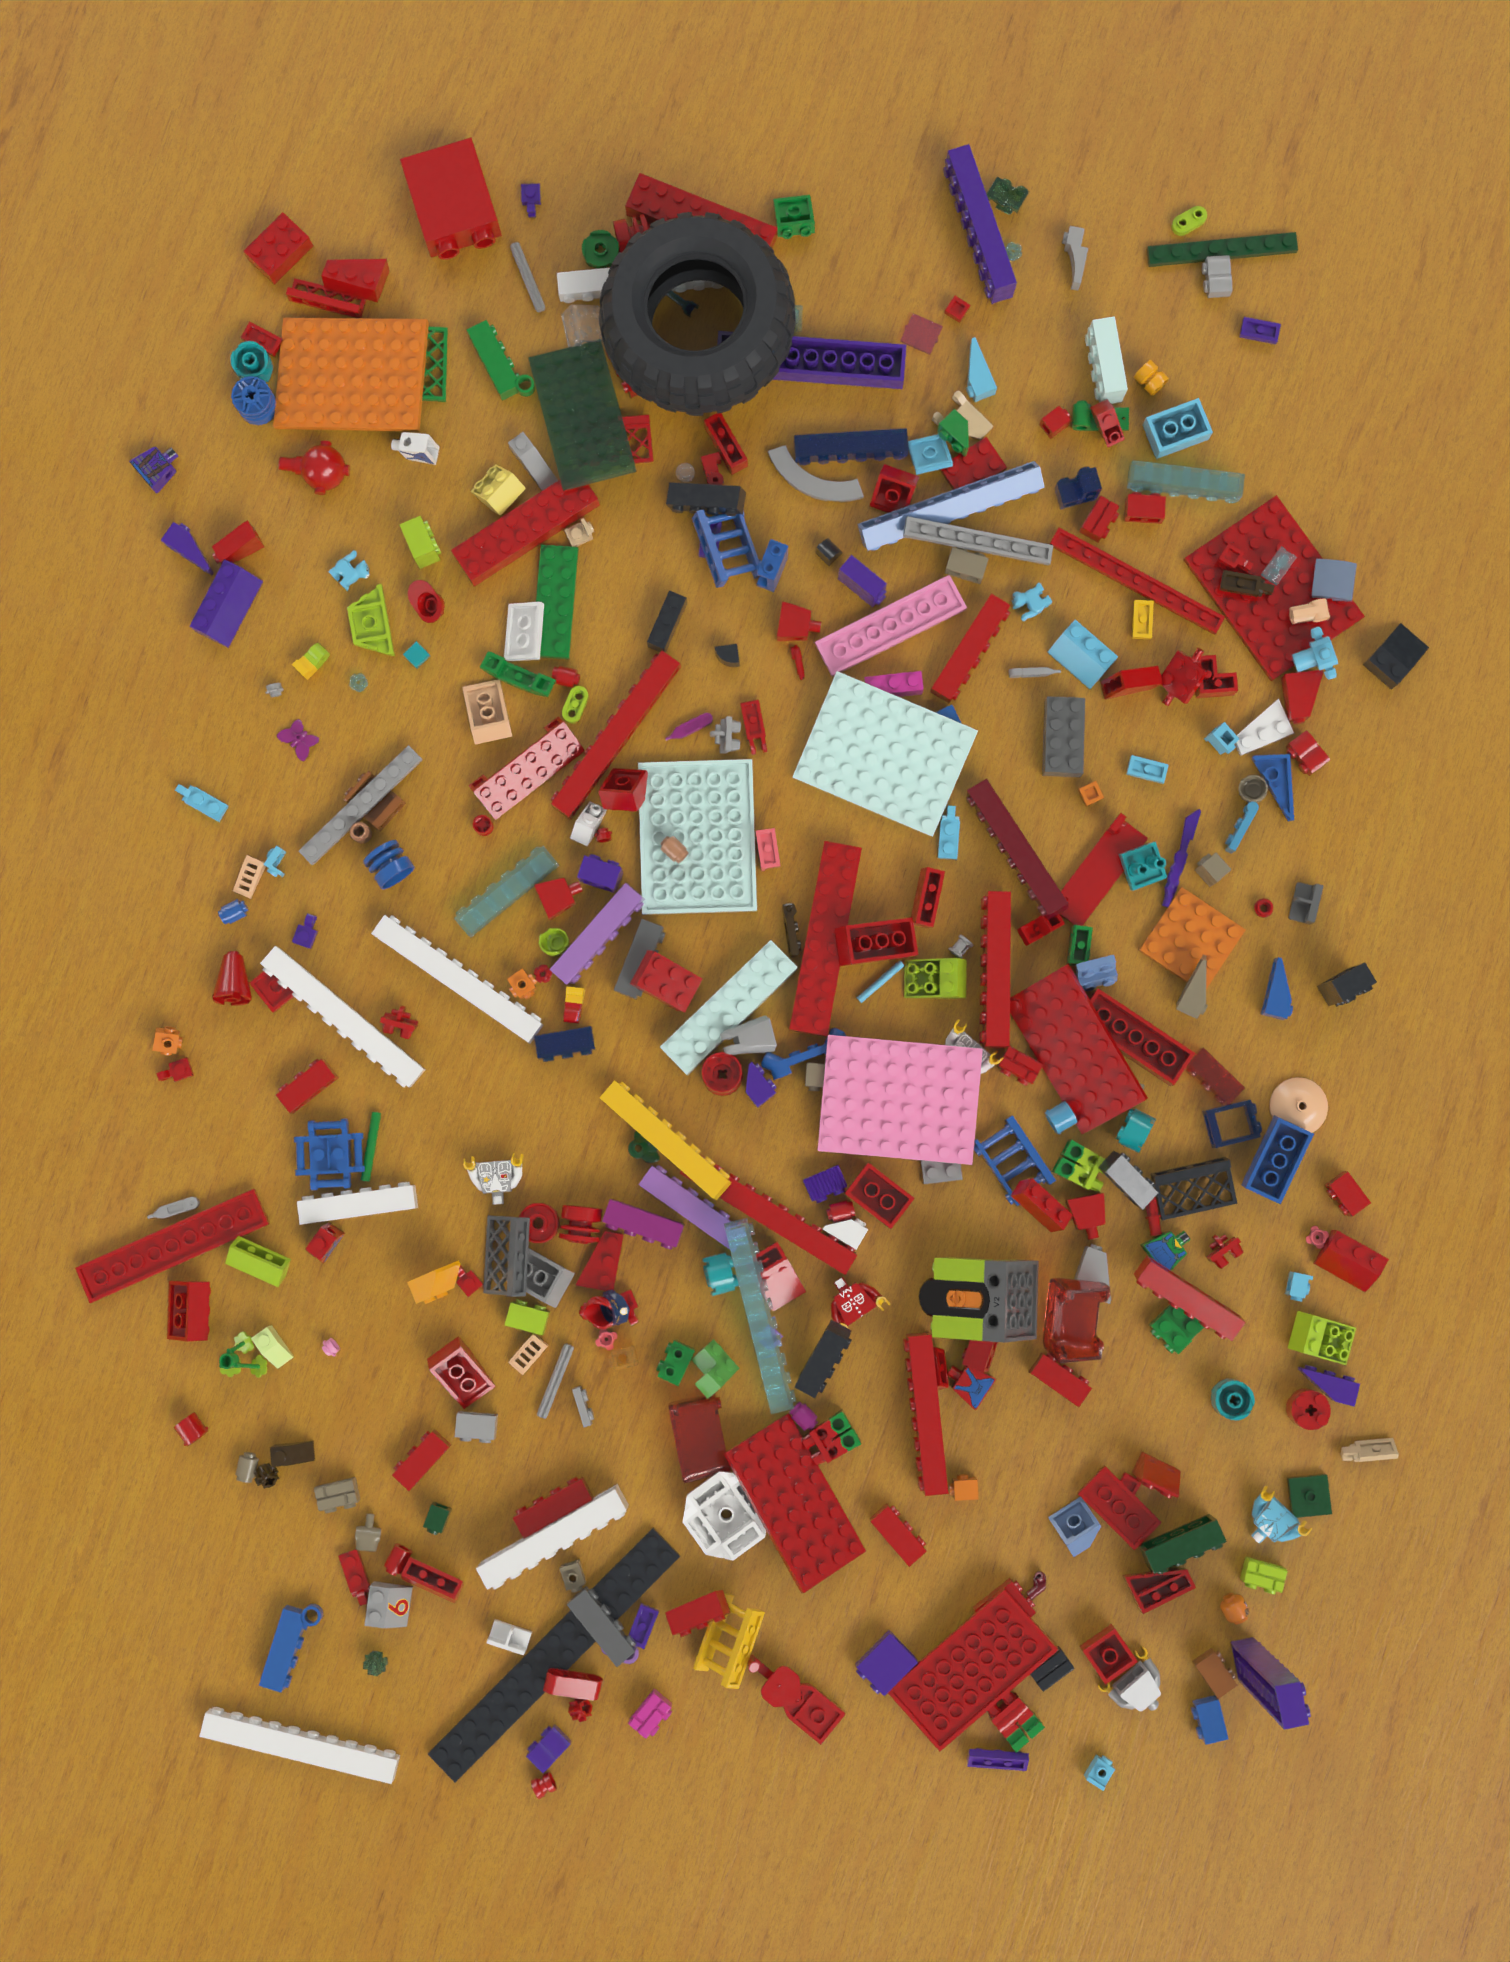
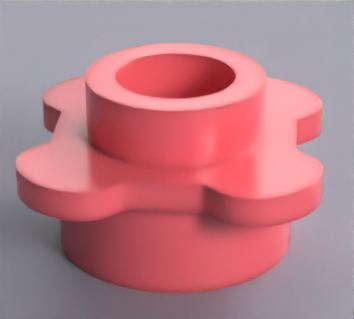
(1323, 1235)
(601, 1340)

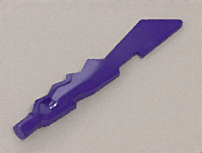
(1180, 857)

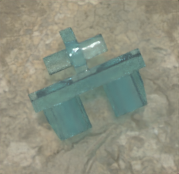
(1278, 566)

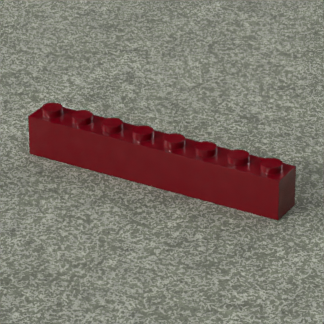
(1017, 849)

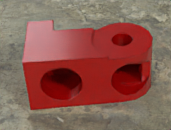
(711, 470)

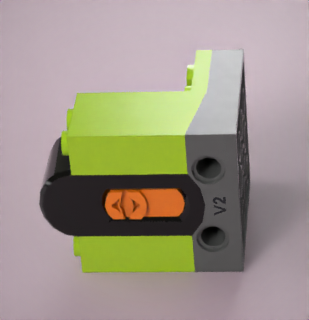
(982, 1299)

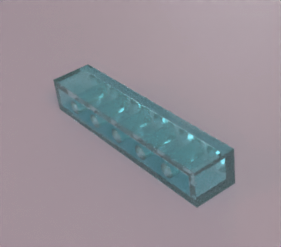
(1185, 481)
(506, 891)

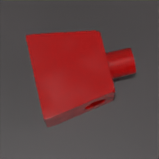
(796, 623)
(557, 896)
(1088, 1213)

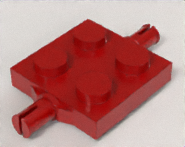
(1183, 676)

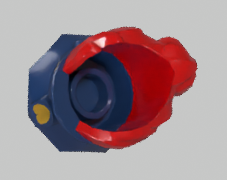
(605, 1310)

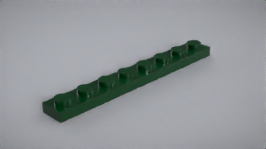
(1234, 247)

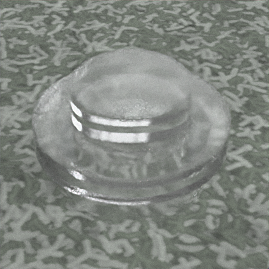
(685, 472)

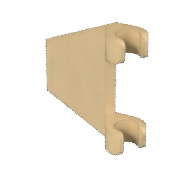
(977, 424)

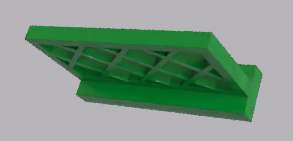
(430, 397)

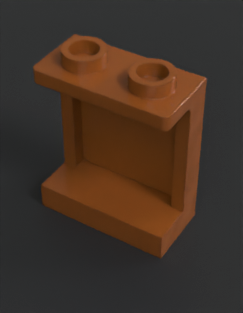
(382, 812)

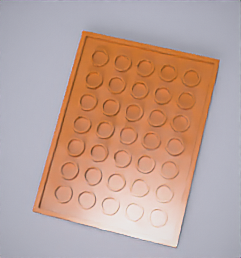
(351, 374)

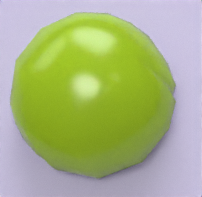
(554, 942)

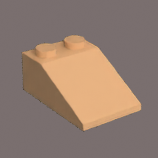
(487, 711)

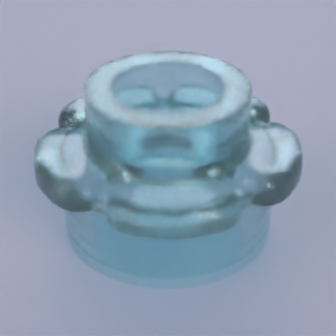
(1013, 255)
(359, 677)

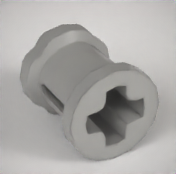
(960, 946)

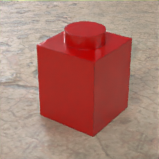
(1055, 421)

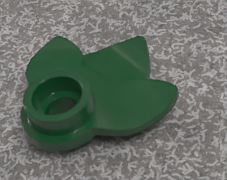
(648, 1151)

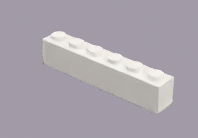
(357, 1204)

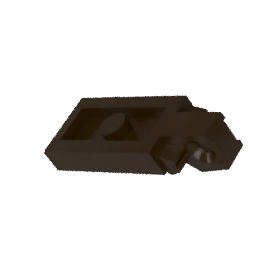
(1244, 584)
(791, 929)

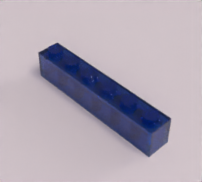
(851, 446)

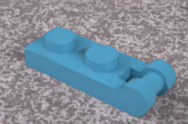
(1241, 827)

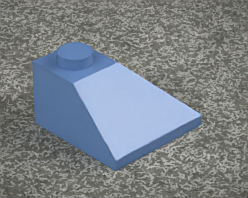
(1076, 1526)

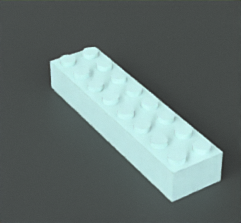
(729, 1007)

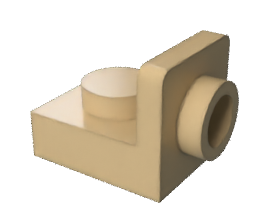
(579, 533)

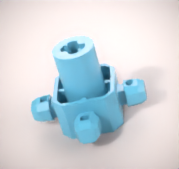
(1319, 654)

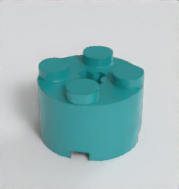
(251, 360)
(1136, 1130)
(719, 1273)
(1242, 1405)

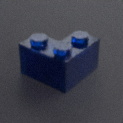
(1078, 490)

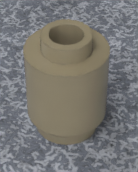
(246, 1467)

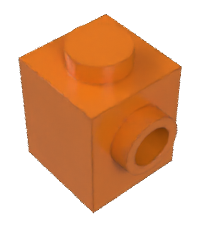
(964, 1488)

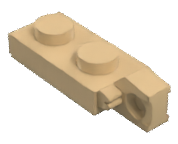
(1370, 1450)

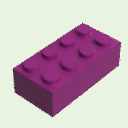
(644, 1223)

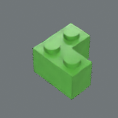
(715, 1366)

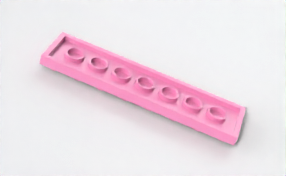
(890, 625)

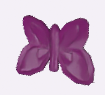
(298, 736)

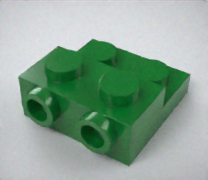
(794, 216)
(1175, 1329)

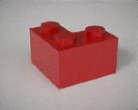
(1216, 683)

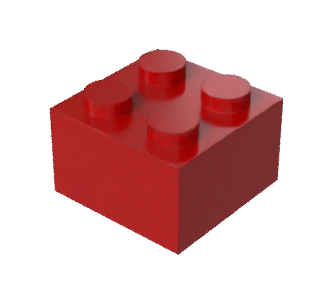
(1108, 1654)

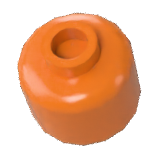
(1234, 1608)

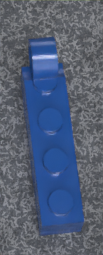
(285, 1645)

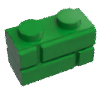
(1079, 944)

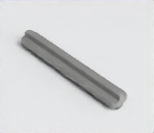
(527, 277)
(555, 1381)

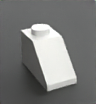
(848, 1231)

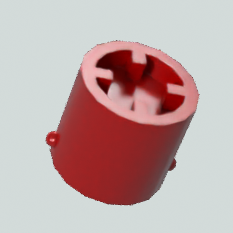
(191, 1429)

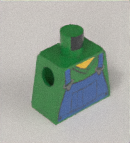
(1167, 1248)

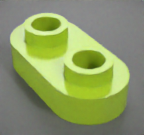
(1190, 219)
(574, 704)

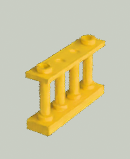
(742, 1648)

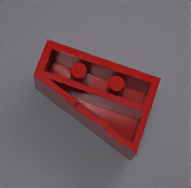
(356, 277)
(1156, 1589)

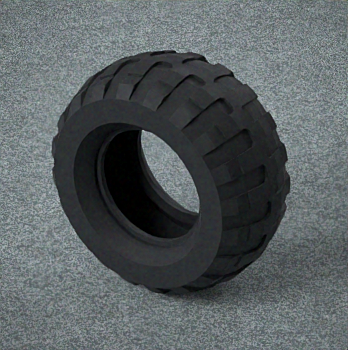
(685, 252)

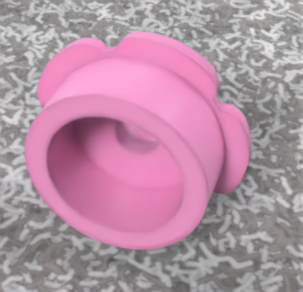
(330, 1347)

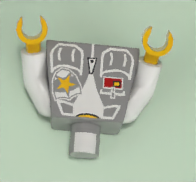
(959, 1038)
(495, 1176)

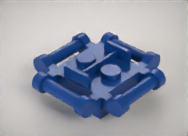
(329, 1154)

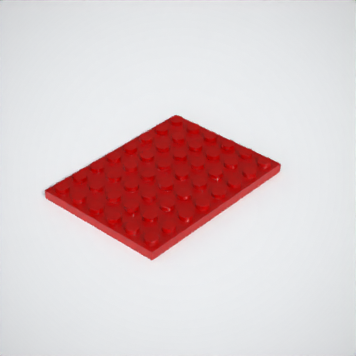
(1265, 620)

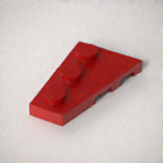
(603, 1264)

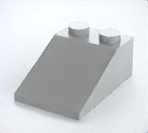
(546, 1279)

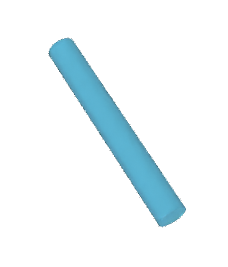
(880, 981)

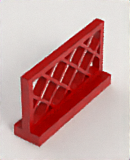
(636, 423)

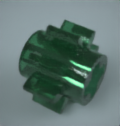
(375, 1663)

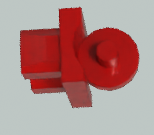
(399, 1019)
(1231, 1245)

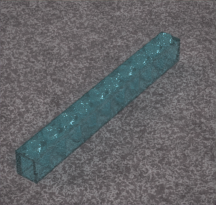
(759, 1316)

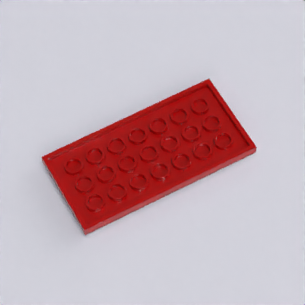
(1076, 1049)
(794, 1503)
(972, 1669)

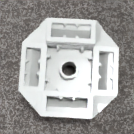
(712, 1532)

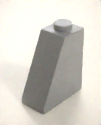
(1093, 1266)

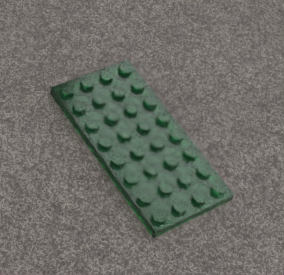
(582, 415)

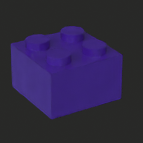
(600, 873)

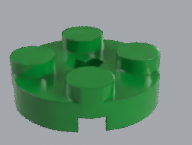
(592, 242)

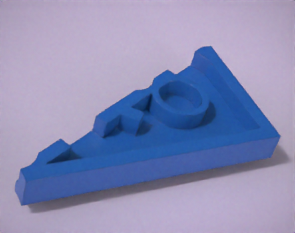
(1277, 774)

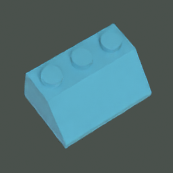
(1082, 654)

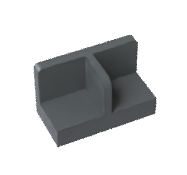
(1305, 903)

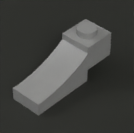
(1077, 253)

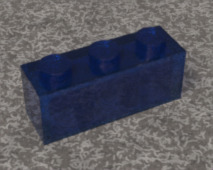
(565, 1044)

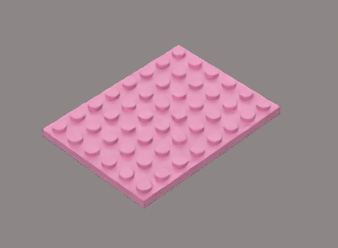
(900, 1099)

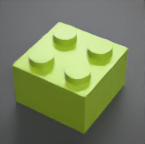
(419, 540)

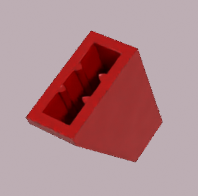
(237, 544)
(1131, 681)
(1300, 694)

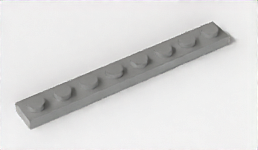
(977, 540)
(360, 805)

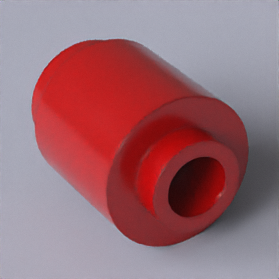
(566, 676)
(841, 1211)

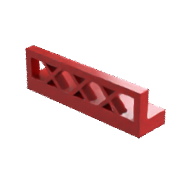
(325, 302)

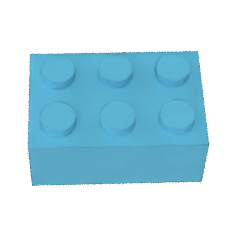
(1177, 428)

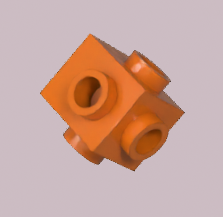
(519, 978)
(167, 1040)

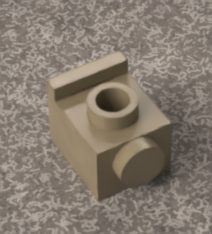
(573, 1568)

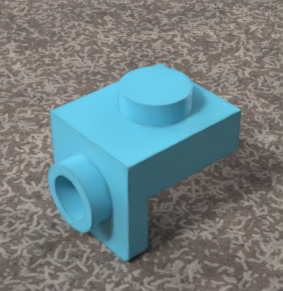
(273, 859)

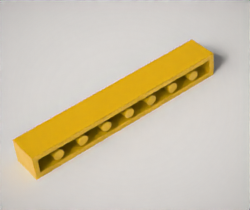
(663, 1138)

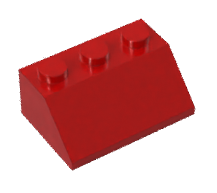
(1350, 1260)
(188, 1310)

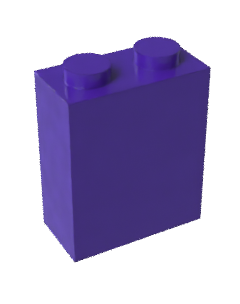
(862, 581)
(885, 1663)

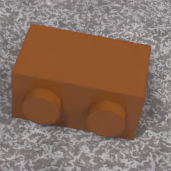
(1215, 1673)

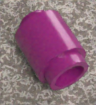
(803, 1416)

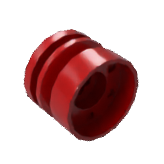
(625, 233)
(722, 1063)
(580, 1223)

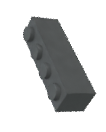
(646, 939)
(602, 1626)

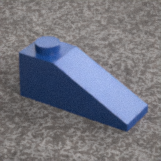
(1277, 997)

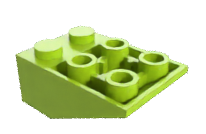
(935, 978)
(1321, 1338)

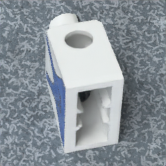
(417, 447)

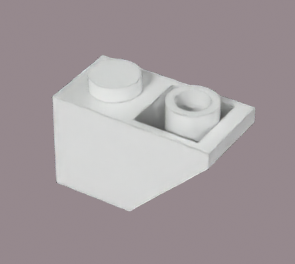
(588, 823)

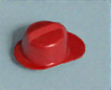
(426, 601)

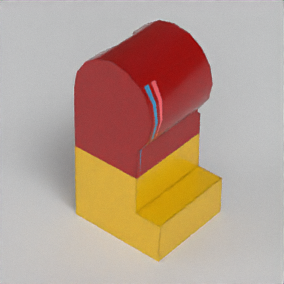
(573, 1004)

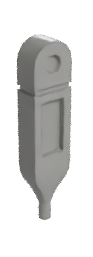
(1031, 672)
(176, 1208)

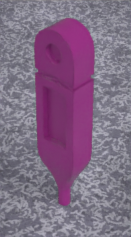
(691, 726)

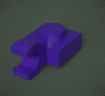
(531, 196)
(305, 934)

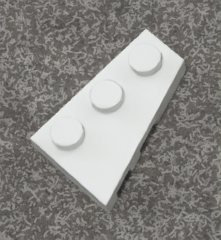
(1264, 730)

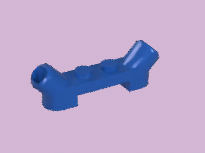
(780, 1067)

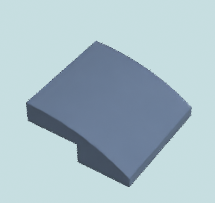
(1334, 579)

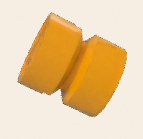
(1149, 375)

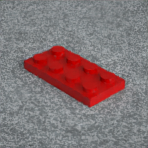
(1119, 1507)

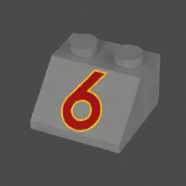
(388, 1605)

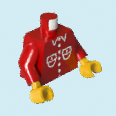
(854, 1301)

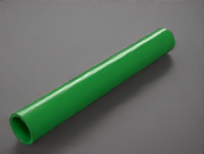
(371, 1146)

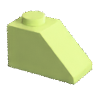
(272, 1346)

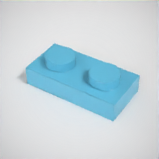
(1147, 769)

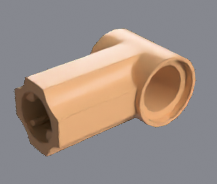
(1314, 611)

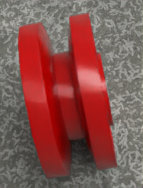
(549, 1217)

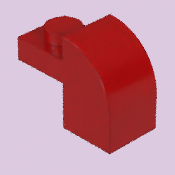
(1039, 928)

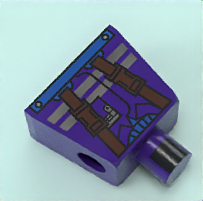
(155, 467)

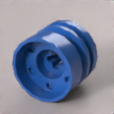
(256, 410)
(387, 861)

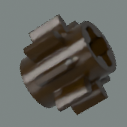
(266, 1475)

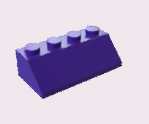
(226, 603)

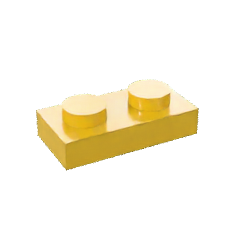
(1142, 619)

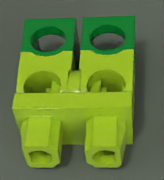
(1087, 1169)

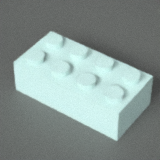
(1106, 360)

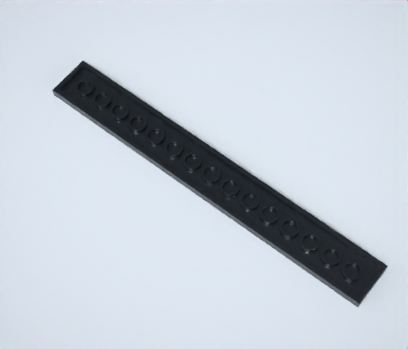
(557, 1650)

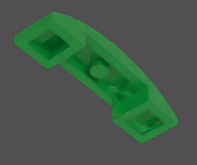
(517, 676)

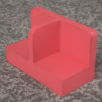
(767, 848)

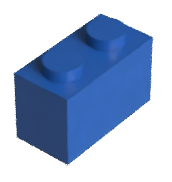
(1209, 1719)

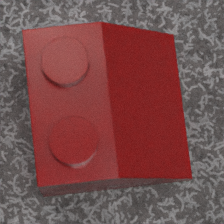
(893, 489)
(624, 789)

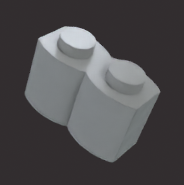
(1218, 276)

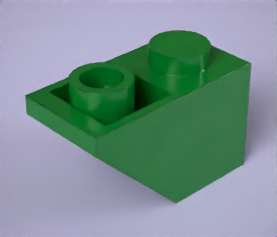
(955, 431)

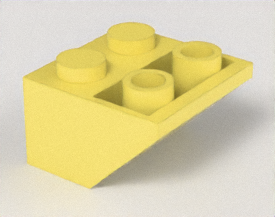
(498, 489)

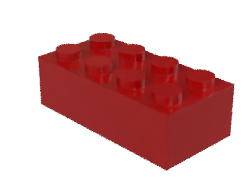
(876, 941)

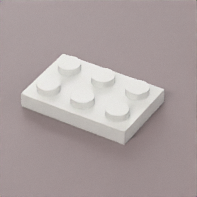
(524, 631)

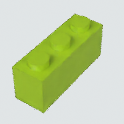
(258, 1261)

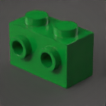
(676, 1362)

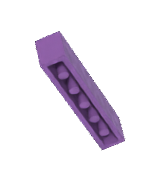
(597, 934)
(686, 1203)

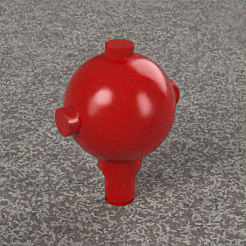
(319, 466)

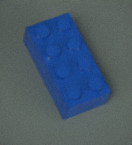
(1277, 1159)

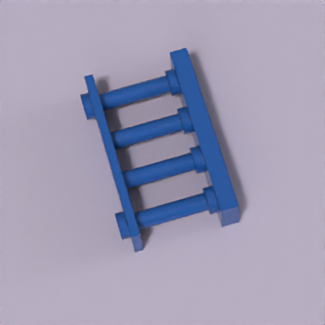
(714, 556)
(1022, 1143)

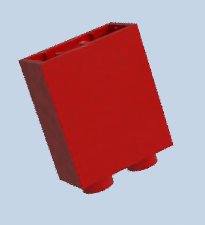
(451, 199)

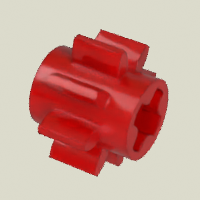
(580, 1709)

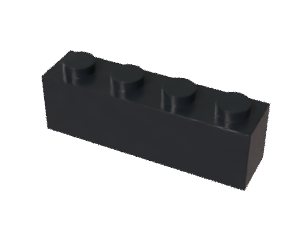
(711, 498)
(823, 1359)

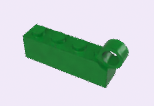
(495, 362)

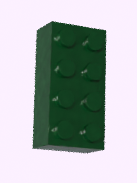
(1182, 1543)

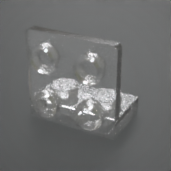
(581, 324)

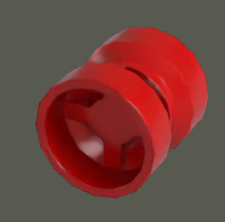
(482, 822)
(544, 1784)

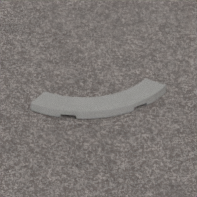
(810, 484)

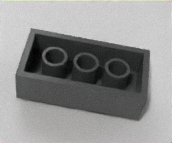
(1063, 736)

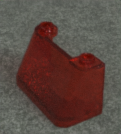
(1073, 1319)
(698, 1437)

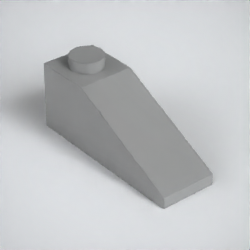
(532, 461)

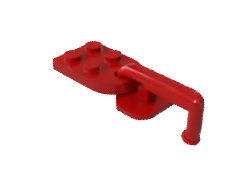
(801, 1701)

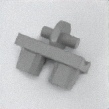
(723, 735)

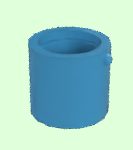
(1060, 1117)

